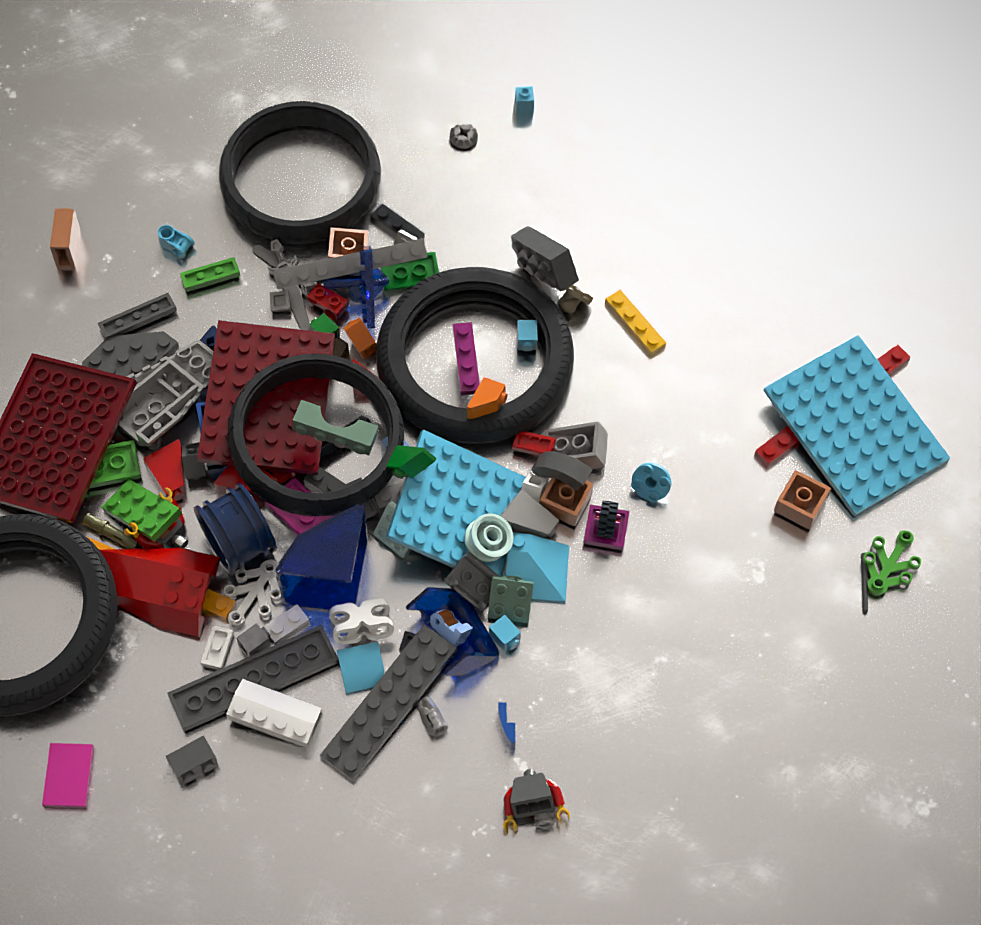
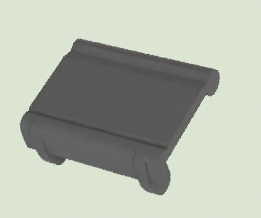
(472, 580)

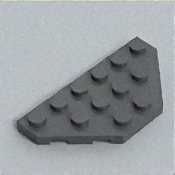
(131, 352)

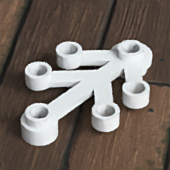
(254, 590)

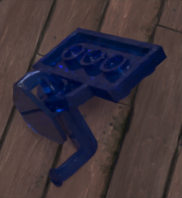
(363, 284)

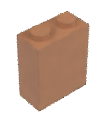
(65, 238)

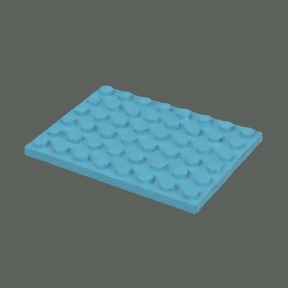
(856, 425)

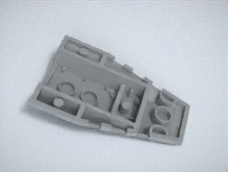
(166, 392)

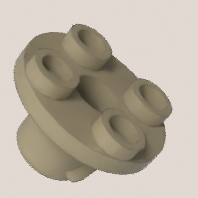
(572, 298)

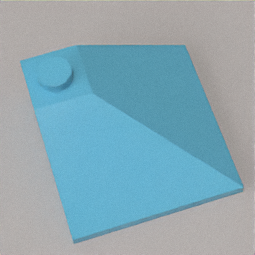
(541, 562)

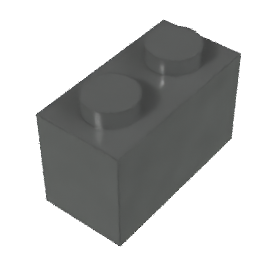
(192, 760)

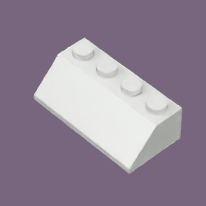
(273, 713)

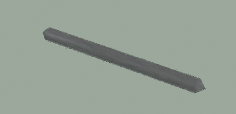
(864, 584)

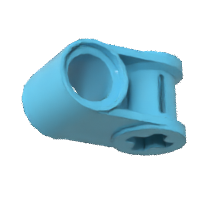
(176, 243)

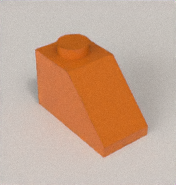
(487, 398)

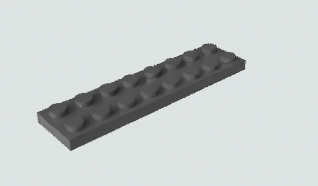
(269, 668)
(388, 703)

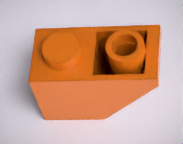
(360, 338)

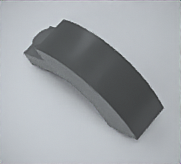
(563, 468)

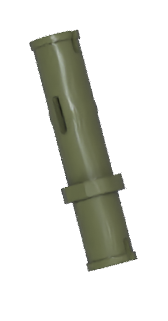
(104, 528)

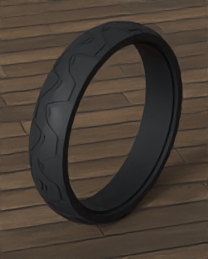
(289, 115)
(309, 367)

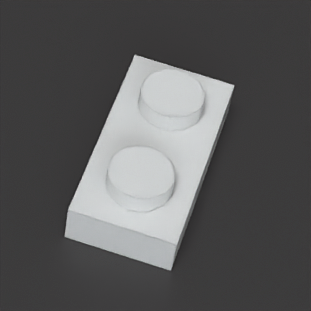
(287, 624)
(217, 647)

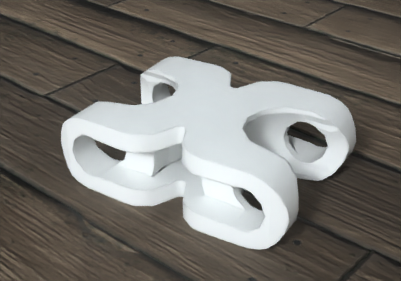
(361, 621)

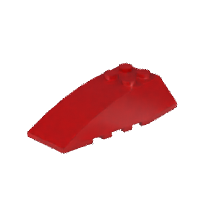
(163, 585)

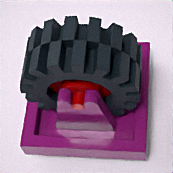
(606, 525)

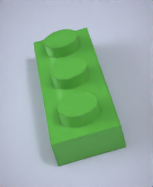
(210, 274)

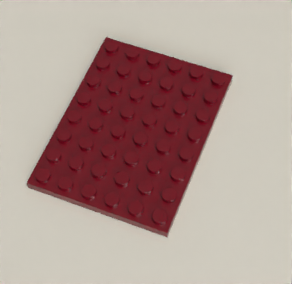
(237, 356)
(57, 434)

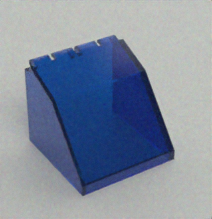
(325, 562)

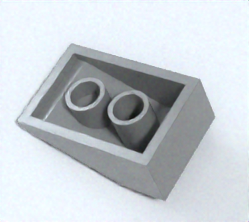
(582, 441)

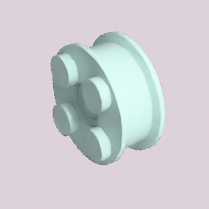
(494, 527)

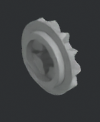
(461, 141)

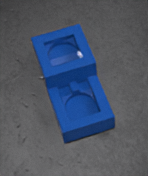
(507, 728)

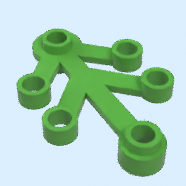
(890, 565)

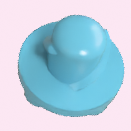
(651, 481)

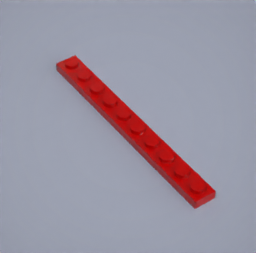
(786, 440)

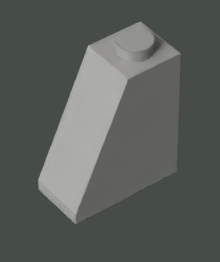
(529, 516)

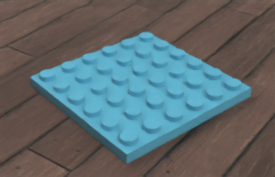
(447, 498)

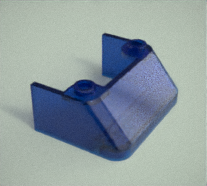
(479, 645)

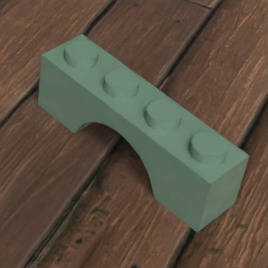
(357, 437)

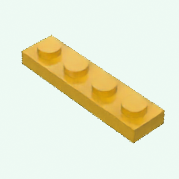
(635, 322)

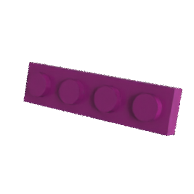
(466, 358)

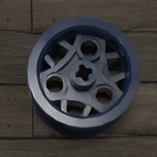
(235, 528)

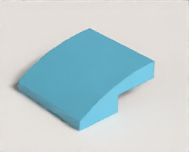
(360, 667)

